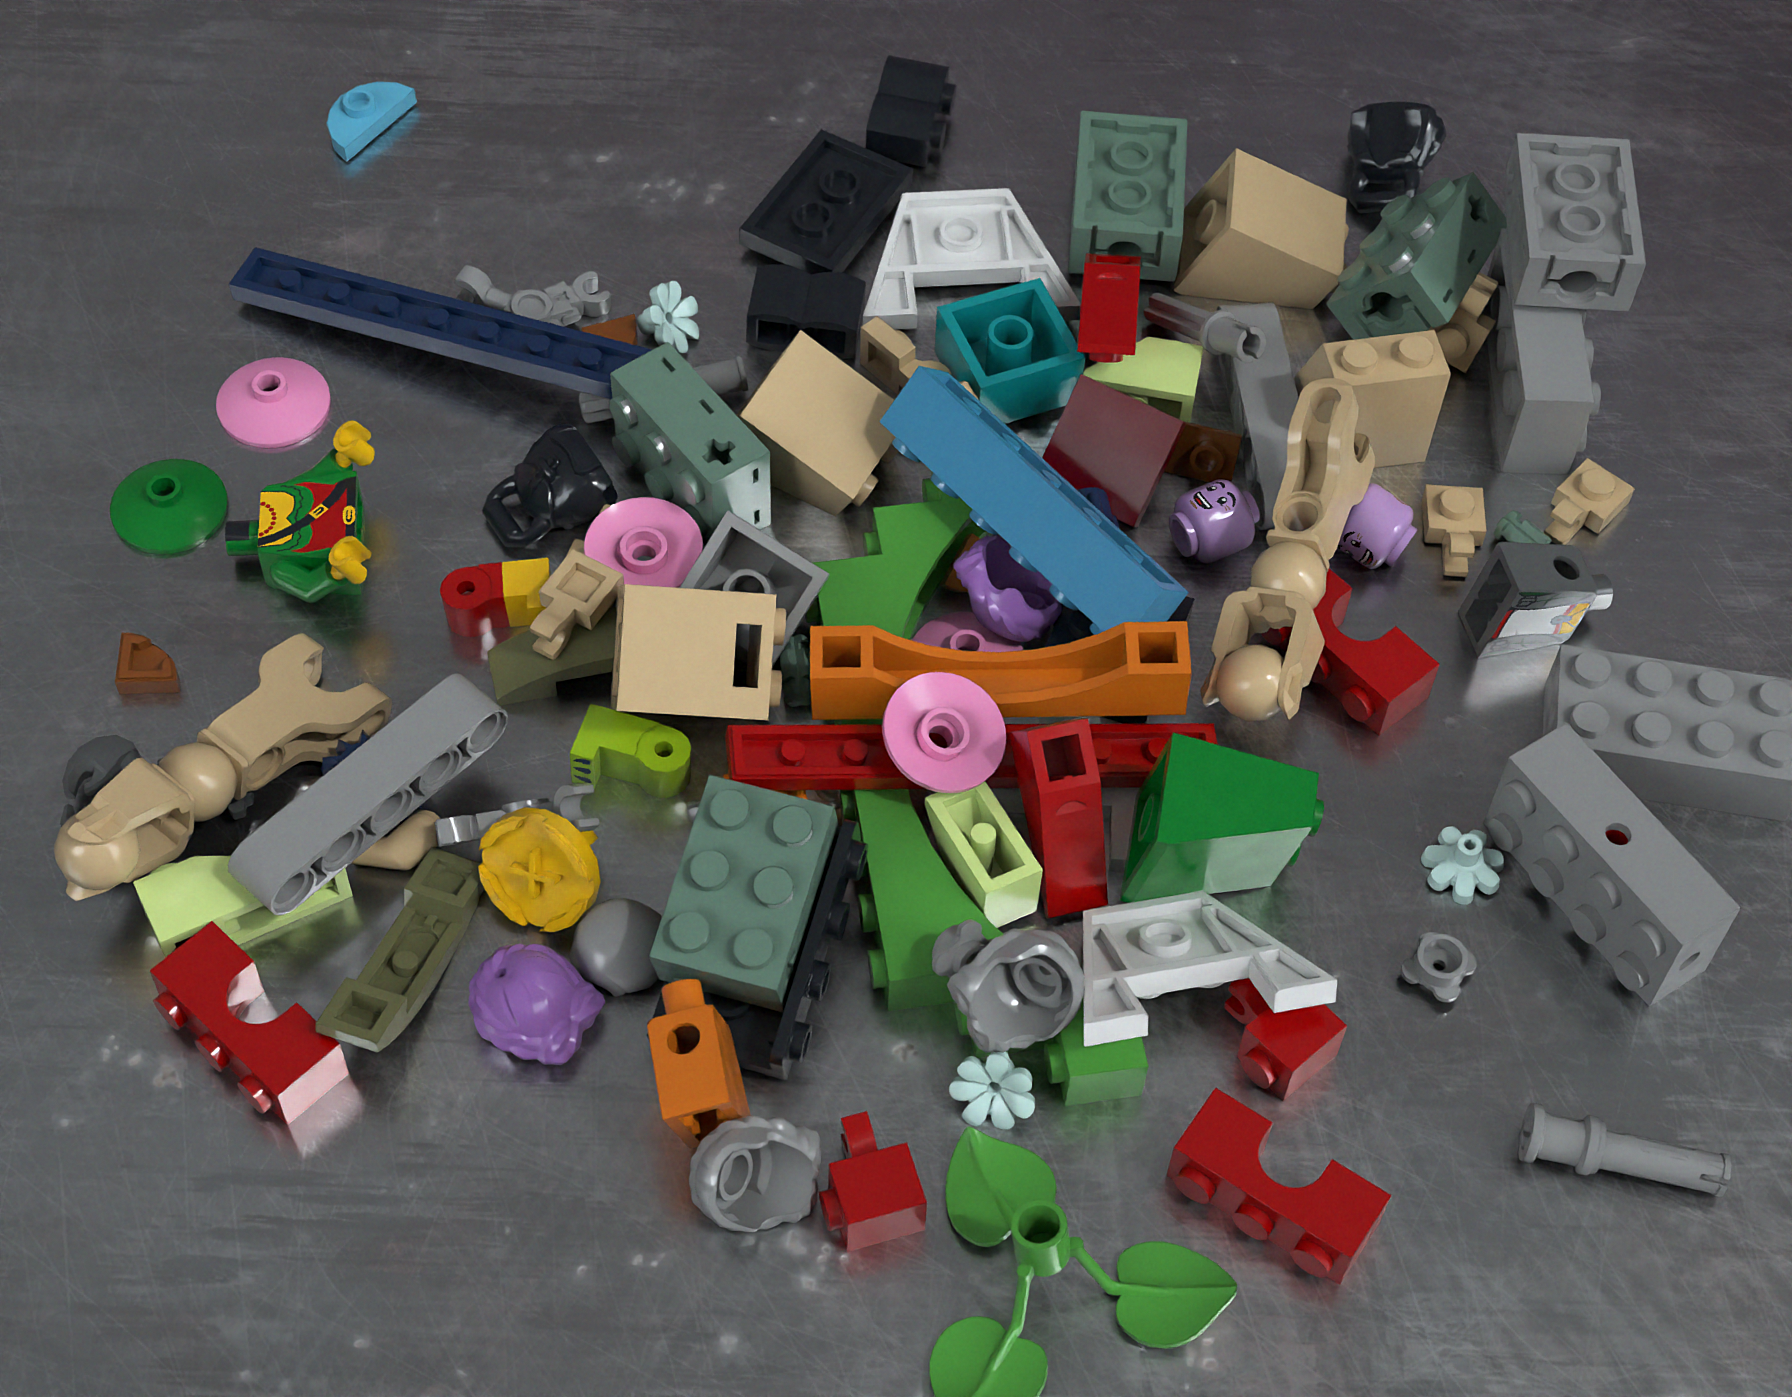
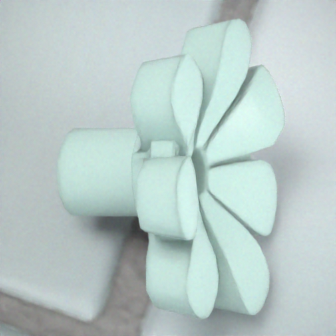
(670, 316)
(1463, 864)
(993, 1090)

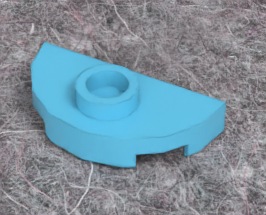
(365, 113)

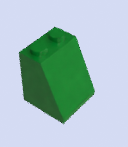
(1216, 821)

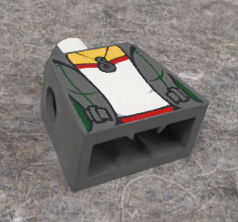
(1530, 598)

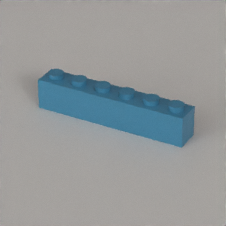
(1028, 504)

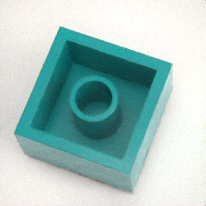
(1010, 349)

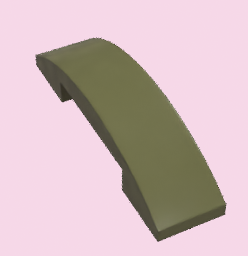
(526, 675)
(410, 956)

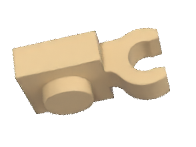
(1468, 327)
(890, 355)
(1587, 498)
(1455, 520)
(573, 594)

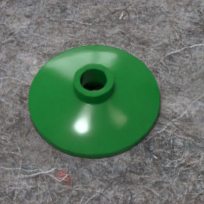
(169, 506)

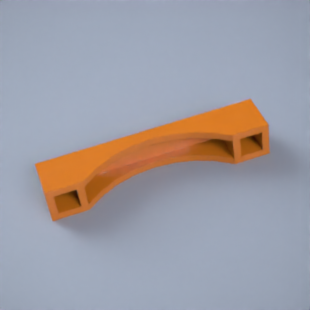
(1112, 673)

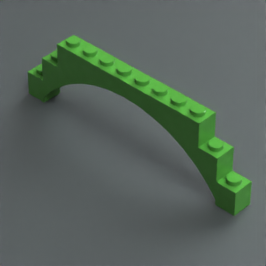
(906, 883)

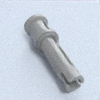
(1592, 1146)

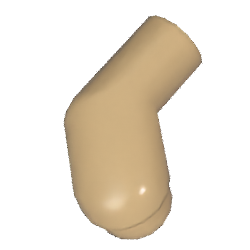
(405, 845)

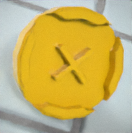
(539, 868)

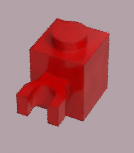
(1284, 1046)
(872, 1191)

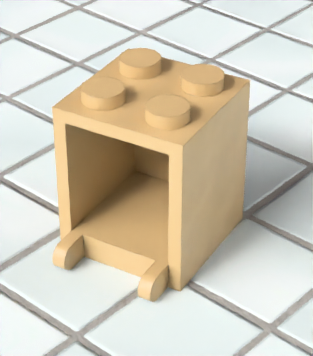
(680, 652)

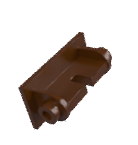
(1205, 453)

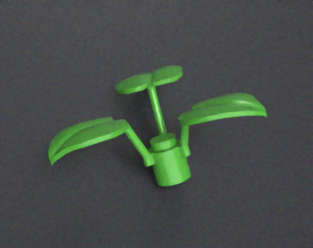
(1006, 1189)

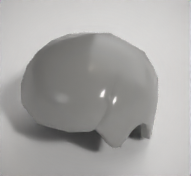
(615, 946)

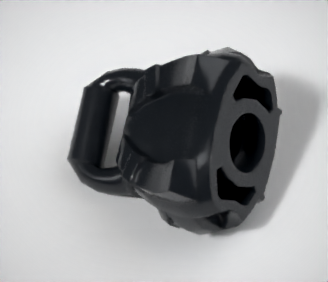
(1391, 147)
(557, 485)

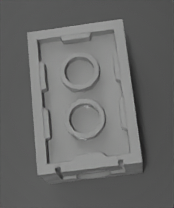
(1573, 222)

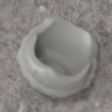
(1019, 990)
(756, 1173)

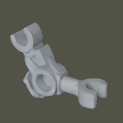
(553, 304)
(473, 827)

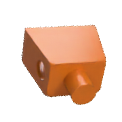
(695, 1064)

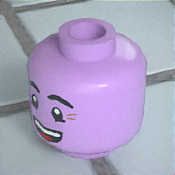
(1213, 521)
(1377, 528)

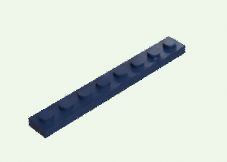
(432, 322)

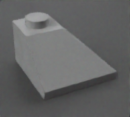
(753, 562)

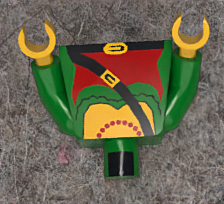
(312, 524)

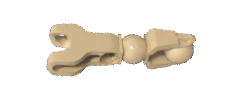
(1290, 576)
(152, 809)

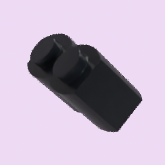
(909, 110)
(819, 304)

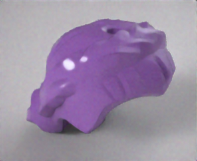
(1004, 593)
(533, 1003)

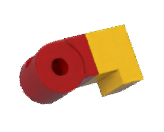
(497, 595)

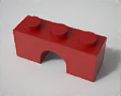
(1372, 678)
(278, 1061)
(1317, 1223)

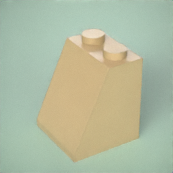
(1262, 237)
(1396, 387)
(820, 426)

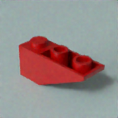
(1109, 307)
(1063, 813)

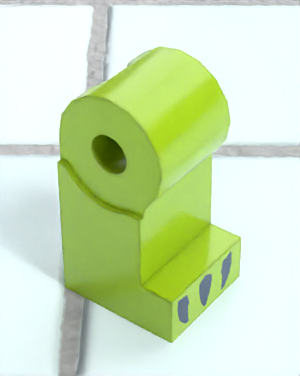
(631, 751)

